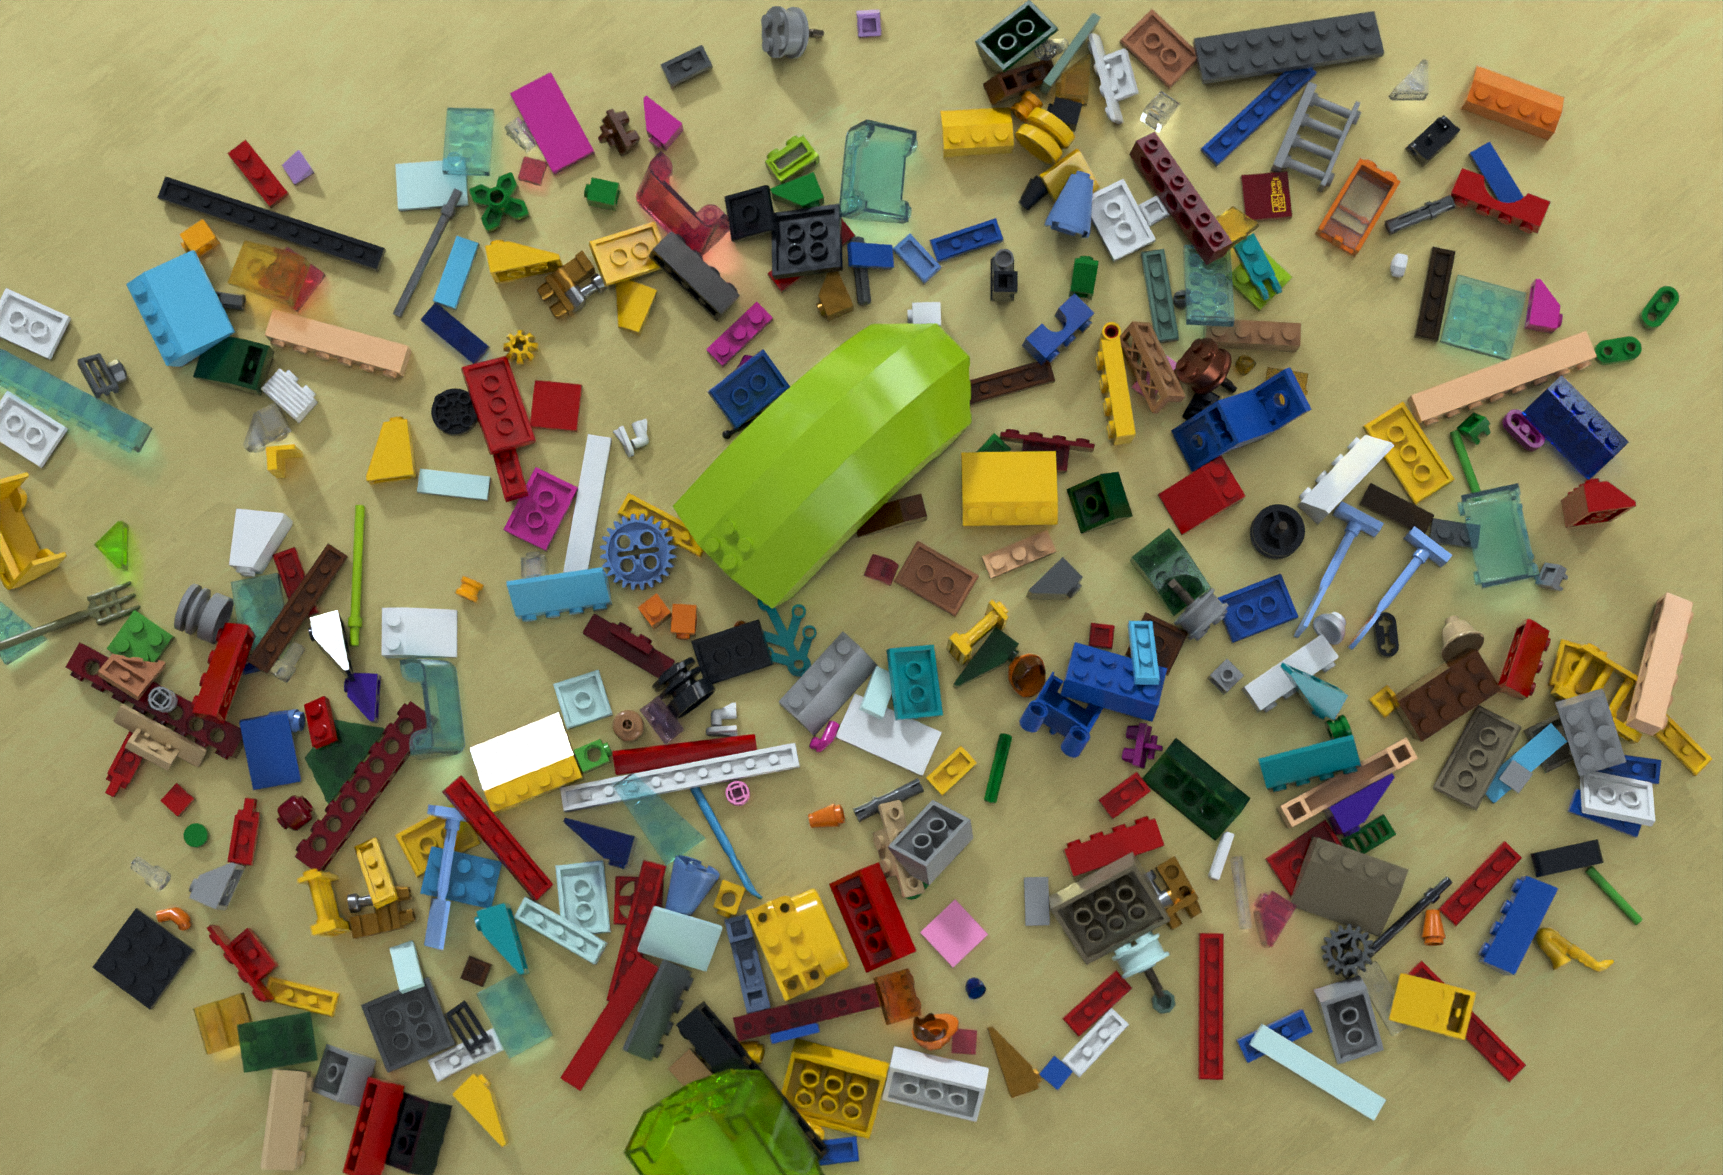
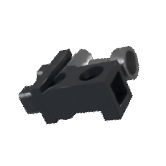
(1003, 277)

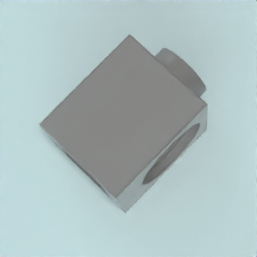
(1225, 676)

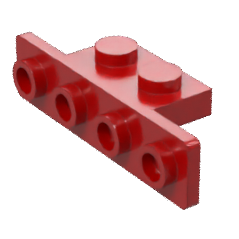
(249, 957)

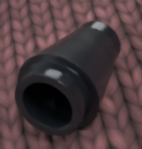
(1033, 193)

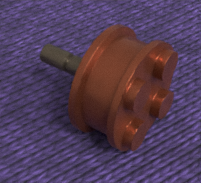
(1205, 367)

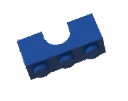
(1044, 344)

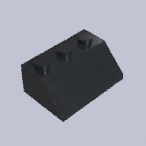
(418, 1134)

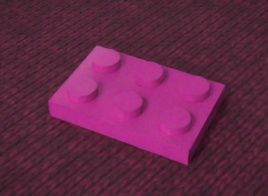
(541, 513)

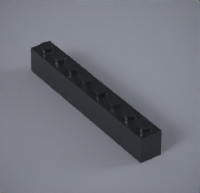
(724, 1052)

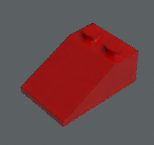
(1201, 495)

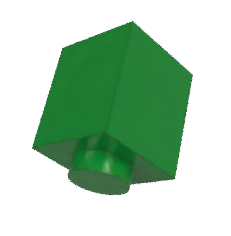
(602, 194)

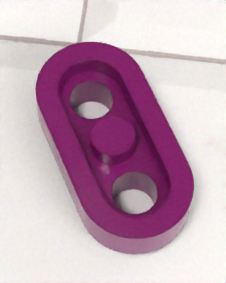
(1522, 430)

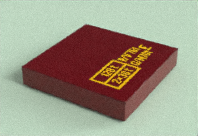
(1266, 196)

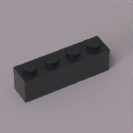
(694, 275)

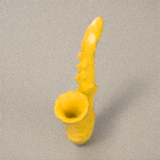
(1557, 946)

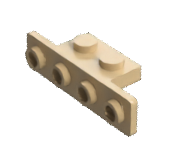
(156, 741)
(894, 823)

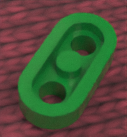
(1658, 308)
(1618, 350)

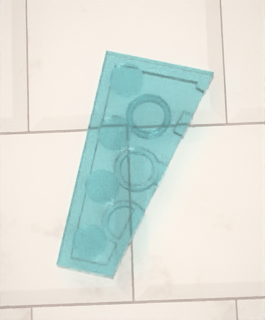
(659, 822)

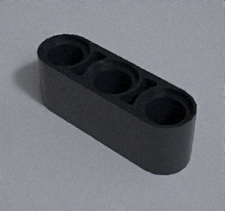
(1566, 858)

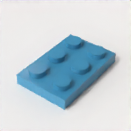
(471, 878)

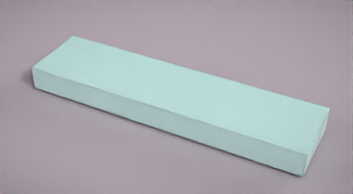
(560, 930)

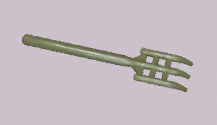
(92, 611)

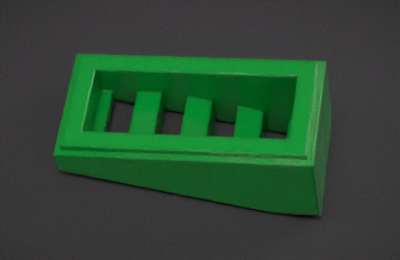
(1372, 824)

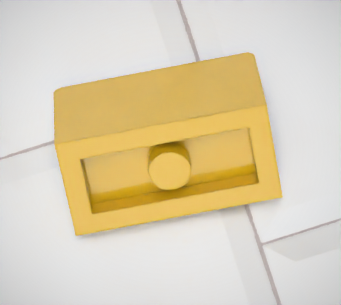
(276, 458)

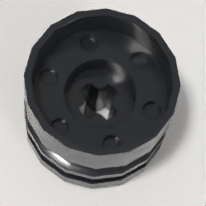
(683, 687)

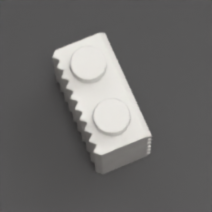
(289, 395)

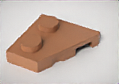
(130, 674)

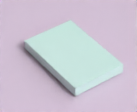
(425, 187)
(584, 895)
(679, 938)

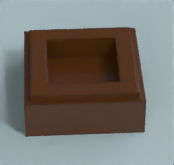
(476, 971)

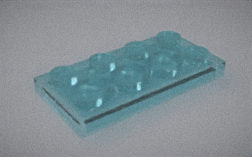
(1208, 290)

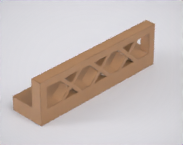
(1155, 362)

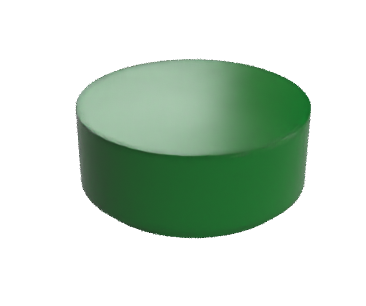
(196, 835)

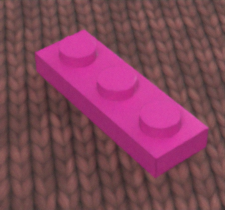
(739, 334)

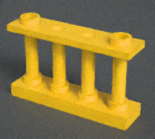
(960, 645)
(1568, 690)
(329, 920)

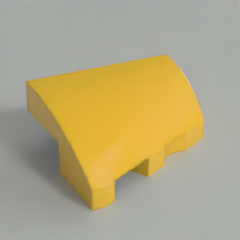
(633, 305)

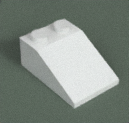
(419, 633)

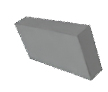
(1036, 901)

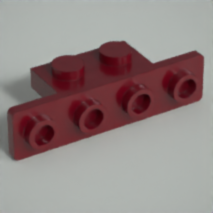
(1036, 442)
(627, 645)

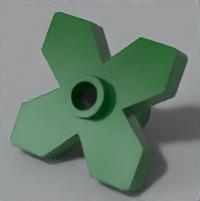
(495, 211)

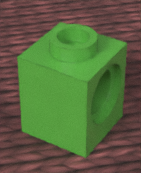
(583, 752)

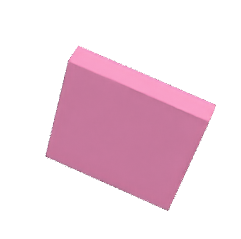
(954, 933)

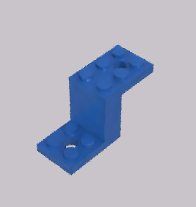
(1241, 419)

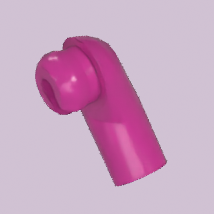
(827, 738)

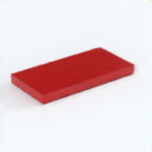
(498, 405)

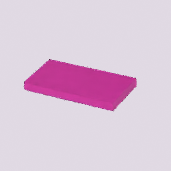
(552, 123)

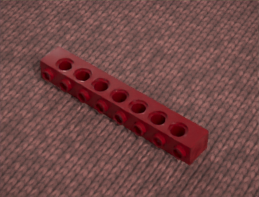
(232, 743)
(364, 801)

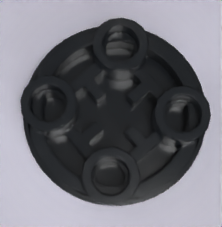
(454, 412)

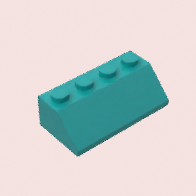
(1310, 762)

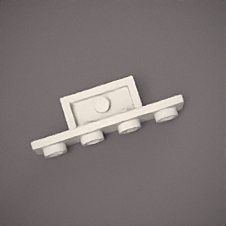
(1115, 76)

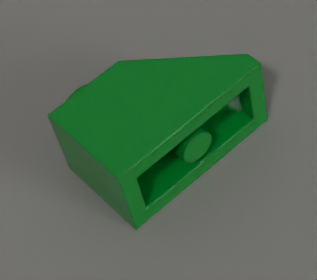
(799, 193)

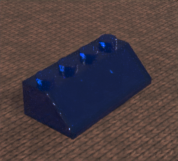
(1575, 427)

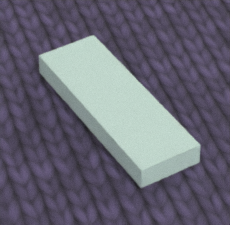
(453, 484)

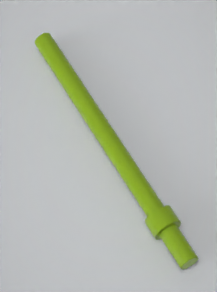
(355, 620)

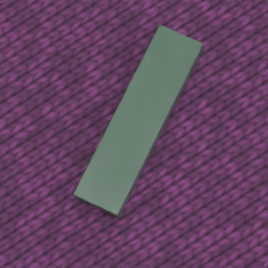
(1069, 53)
(1159, 295)

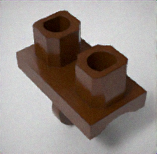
(615, 134)

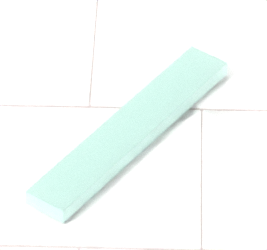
(1317, 1072)

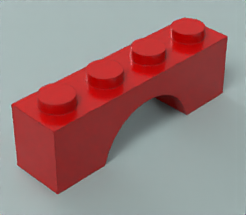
(1525, 213)

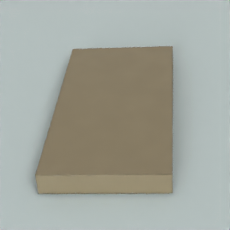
(1477, 758)

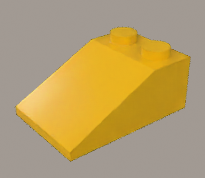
(516, 261)

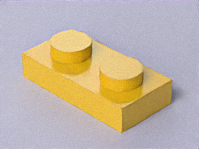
(951, 770)

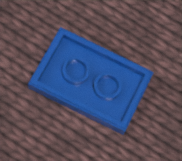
(748, 389)
(1257, 608)
(270, 750)

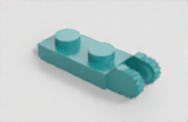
(1256, 265)

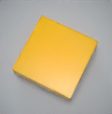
(1382, 702)

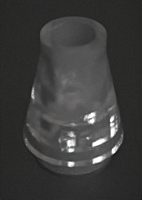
(1051, 48)
(519, 133)

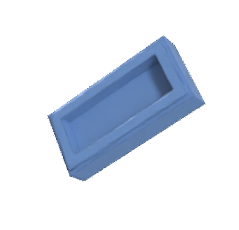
(916, 258)

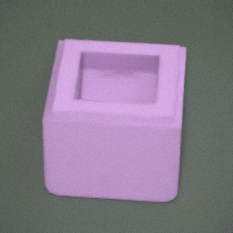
(868, 23)
(297, 167)

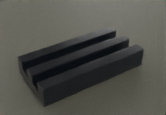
(478, 1043)

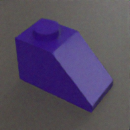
(365, 694)

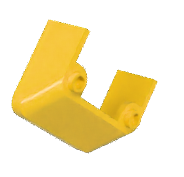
(19, 552)

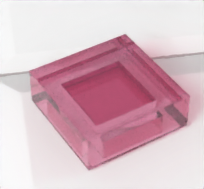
(532, 171)
(964, 1041)

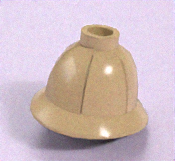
(1458, 636)

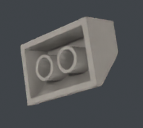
(931, 841)

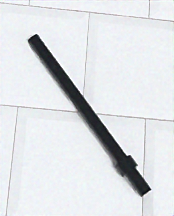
(1430, 896)

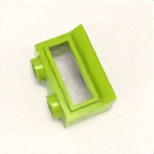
(791, 159)

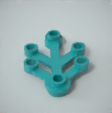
(786, 639)

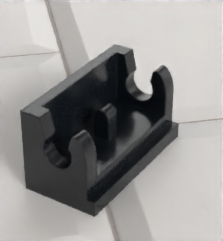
(1432, 140)

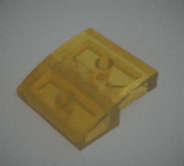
(219, 1022)

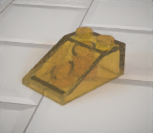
(269, 272)

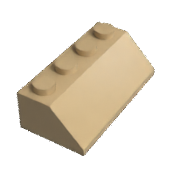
(286, 1119)

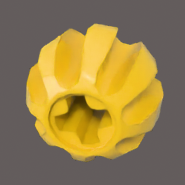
(528, 346)

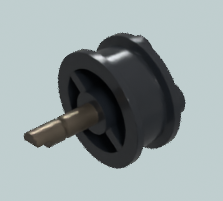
(1277, 531)

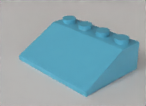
(180, 309)
(560, 593)

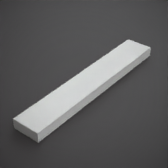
(587, 503)

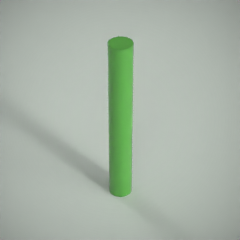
(1465, 462)
(1614, 895)

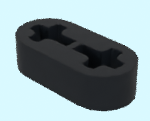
(1391, 635)

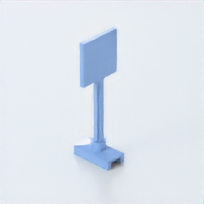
(1356, 521)
(439, 906)

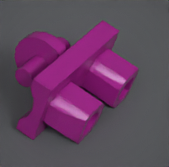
(1143, 747)

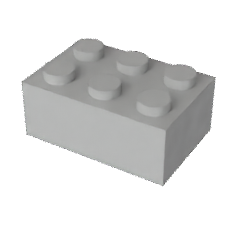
(1590, 732)

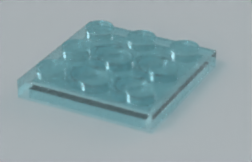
(1483, 317)

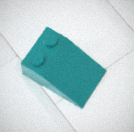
(501, 931)

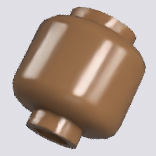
(636, 729)

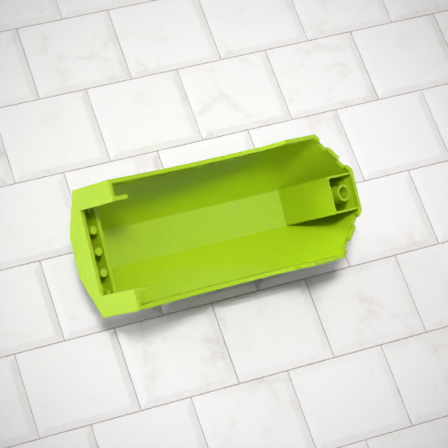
(829, 456)

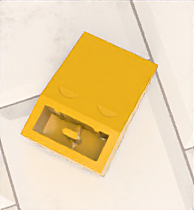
(1432, 1006)

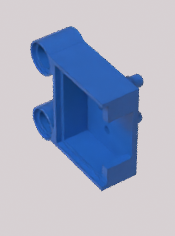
(1061, 716)

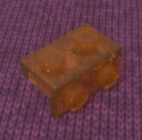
(897, 996)

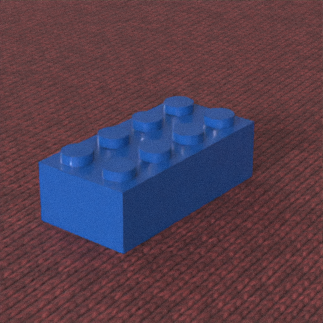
(1108, 682)

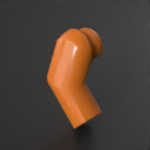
(175, 914)

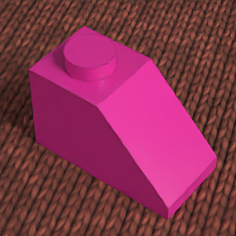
(660, 125)
(1542, 309)

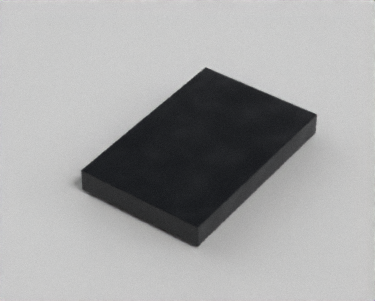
(732, 652)

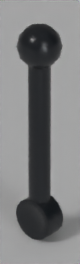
(727, 434)

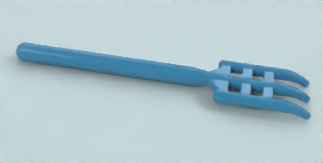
(723, 840)

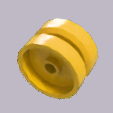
(1044, 136)

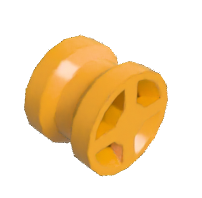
(469, 589)

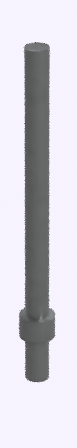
(447, 212)

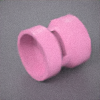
(740, 795)

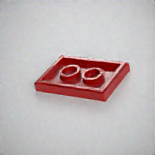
(1289, 859)

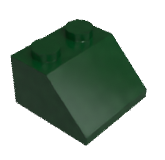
(1099, 502)

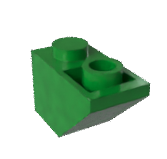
(1083, 277)

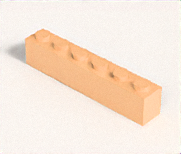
(337, 343)
(1659, 664)

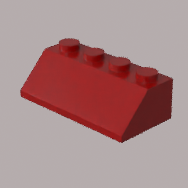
(1595, 503)
(224, 672)
(872, 917)

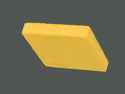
(1059, 173)
(1565, 663)

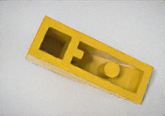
(481, 1103)

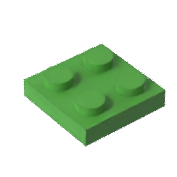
(141, 639)

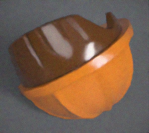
(1027, 674)
(934, 1030)

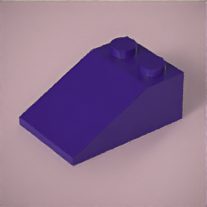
(1353, 810)

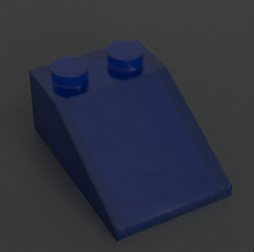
(610, 844)

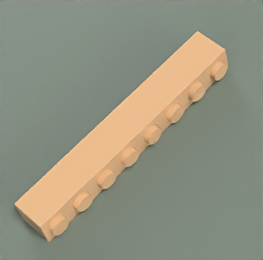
(1502, 378)

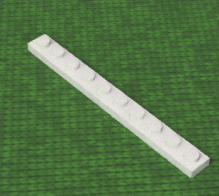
(685, 776)

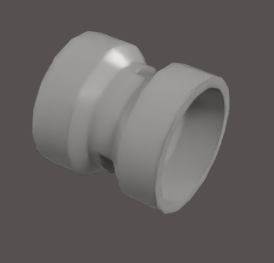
(166, 702)

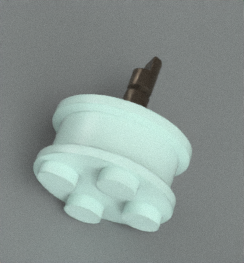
(1141, 959)

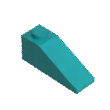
(1318, 694)

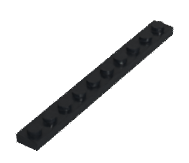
(271, 223)

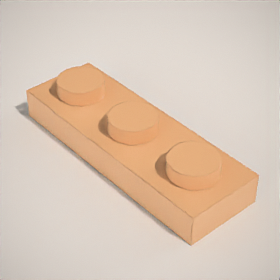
(1018, 554)

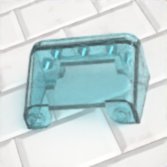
(876, 172)
(1498, 537)
(442, 708)

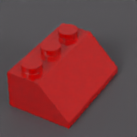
(1524, 659)

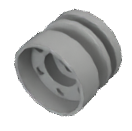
(202, 613)

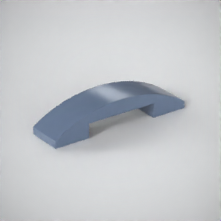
(747, 963)

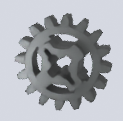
(1343, 960)

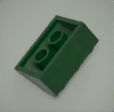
(1015, 37)

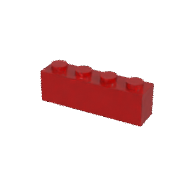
(1105, 849)
(373, 1127)

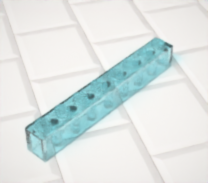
(72, 403)

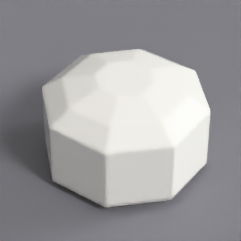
(1398, 265)

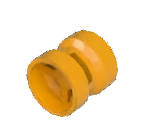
(1025, 106)

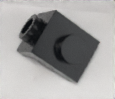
(1199, 403)

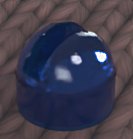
(975, 988)

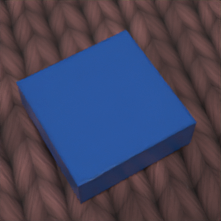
(1055, 1072)

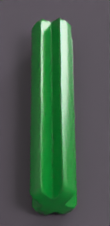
(998, 768)

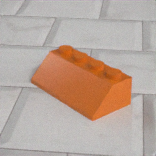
(1513, 103)

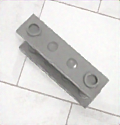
(1302, 119)

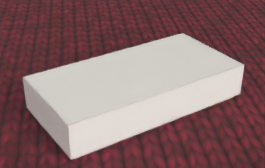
(1221, 855)

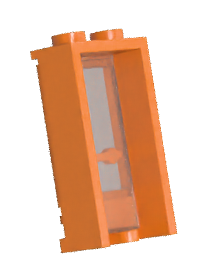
(1358, 207)

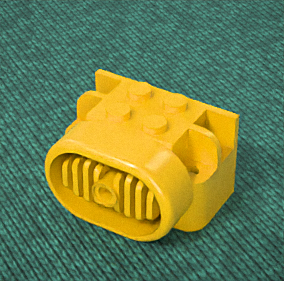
(798, 942)

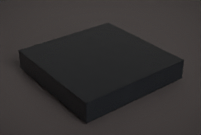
(750, 213)

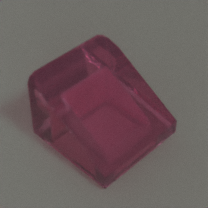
(881, 569)

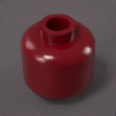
(295, 813)

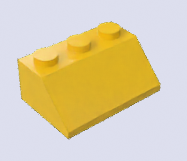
(977, 132)

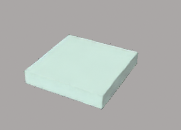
(583, 699)

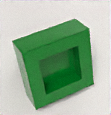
(1473, 427)

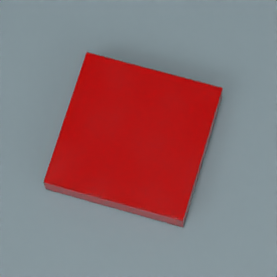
(556, 405)

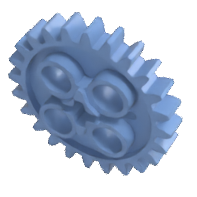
(635, 531)

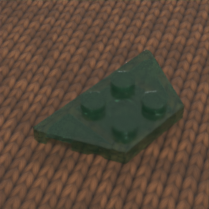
(337, 761)

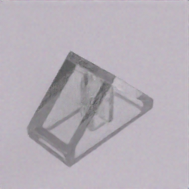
(1414, 85)
(1159, 111)

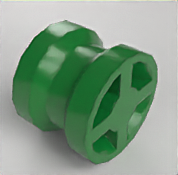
(1338, 727)

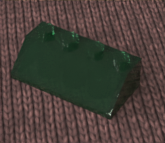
(1196, 789)

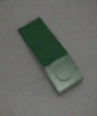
(991, 655)

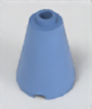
(1073, 207)
(689, 884)

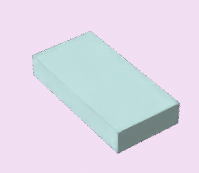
(877, 693)
(407, 967)

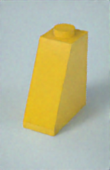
(393, 453)

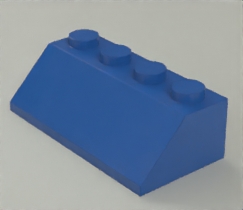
(1517, 925)

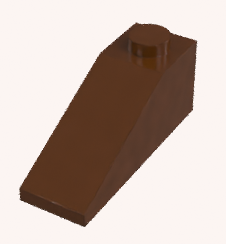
(1017, 81)
(895, 515)

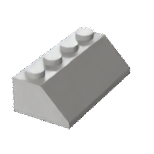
(828, 683)

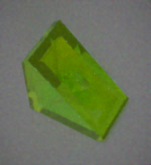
(115, 545)

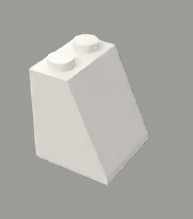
(256, 539)

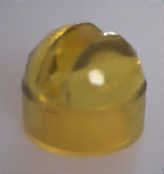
(1244, 364)

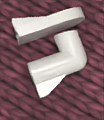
(642, 439)
(717, 715)

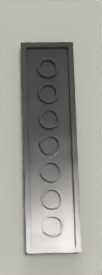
(1288, 47)

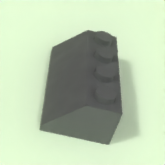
(657, 1010)

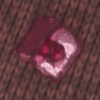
(1271, 916)

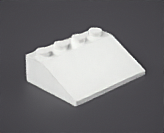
(1344, 476)

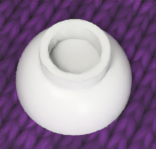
(1331, 626)

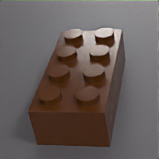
(1445, 694)

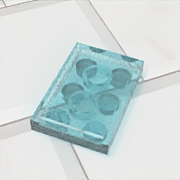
(468, 141)
(258, 603)
(514, 1014)

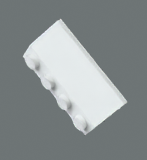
(935, 1084)

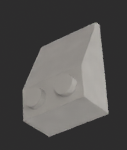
(1349, 1019)

